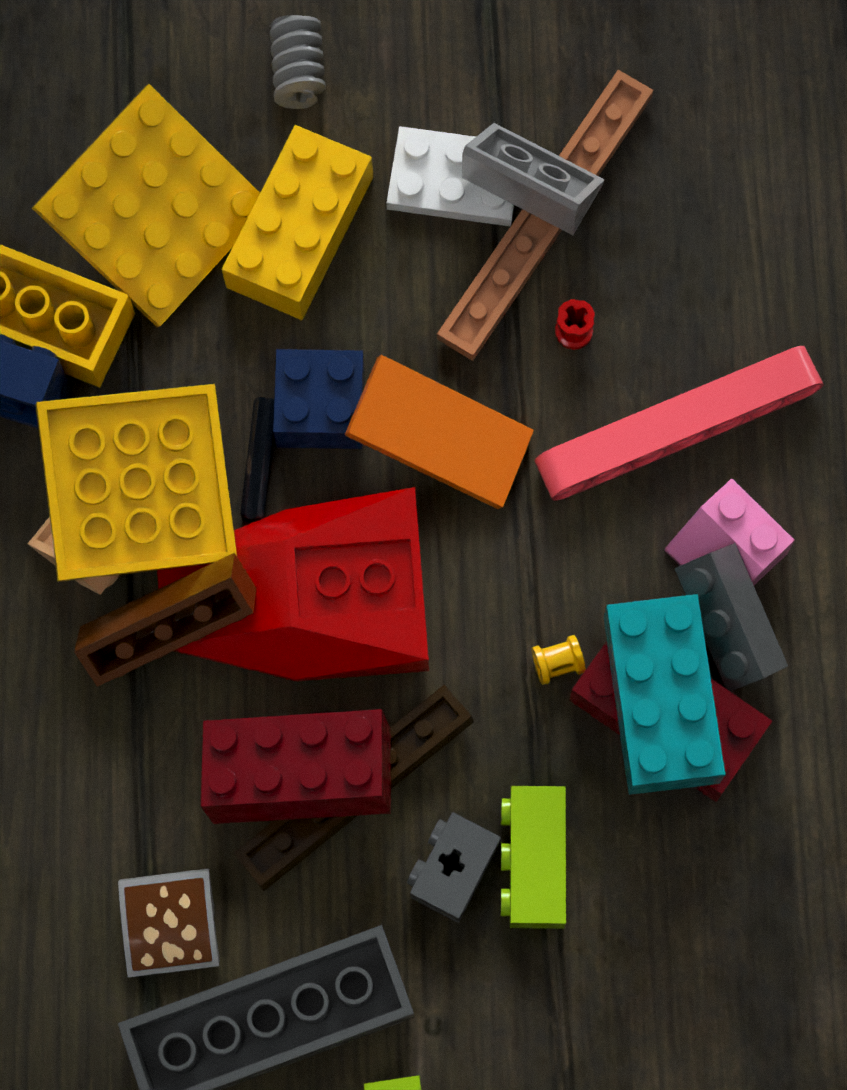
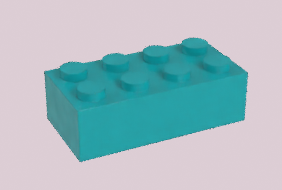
(663, 694)

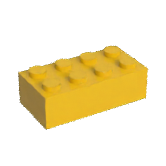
(298, 222)
(62, 314)

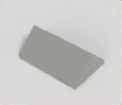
(530, 177)

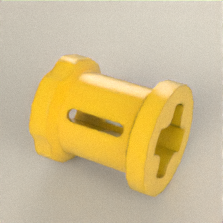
(558, 659)

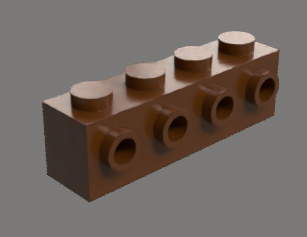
(166, 620)

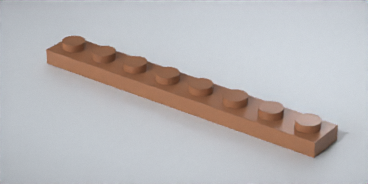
(532, 237)

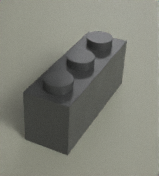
(732, 617)

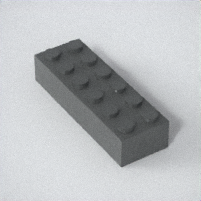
(269, 1017)

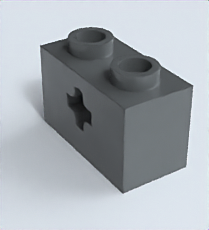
(474, 848)

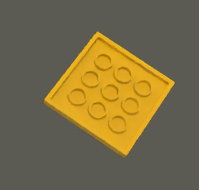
(150, 205)
(135, 481)

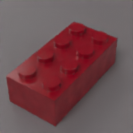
(738, 722)
(296, 767)

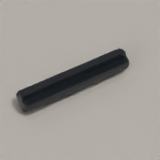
(258, 460)

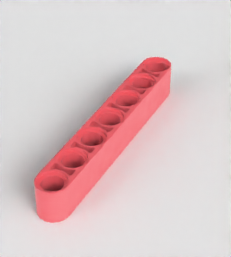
(678, 423)

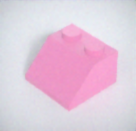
(730, 519)

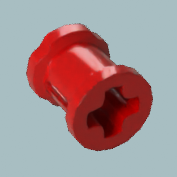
(575, 312)

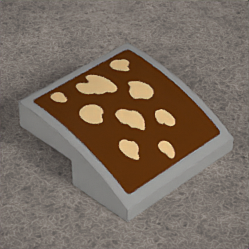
(168, 922)

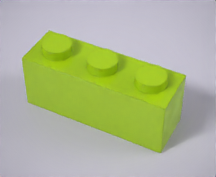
(535, 857)

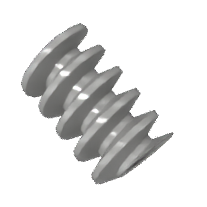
(296, 61)

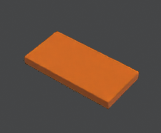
(439, 432)

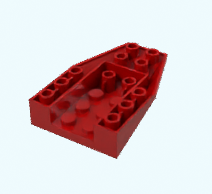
(331, 592)

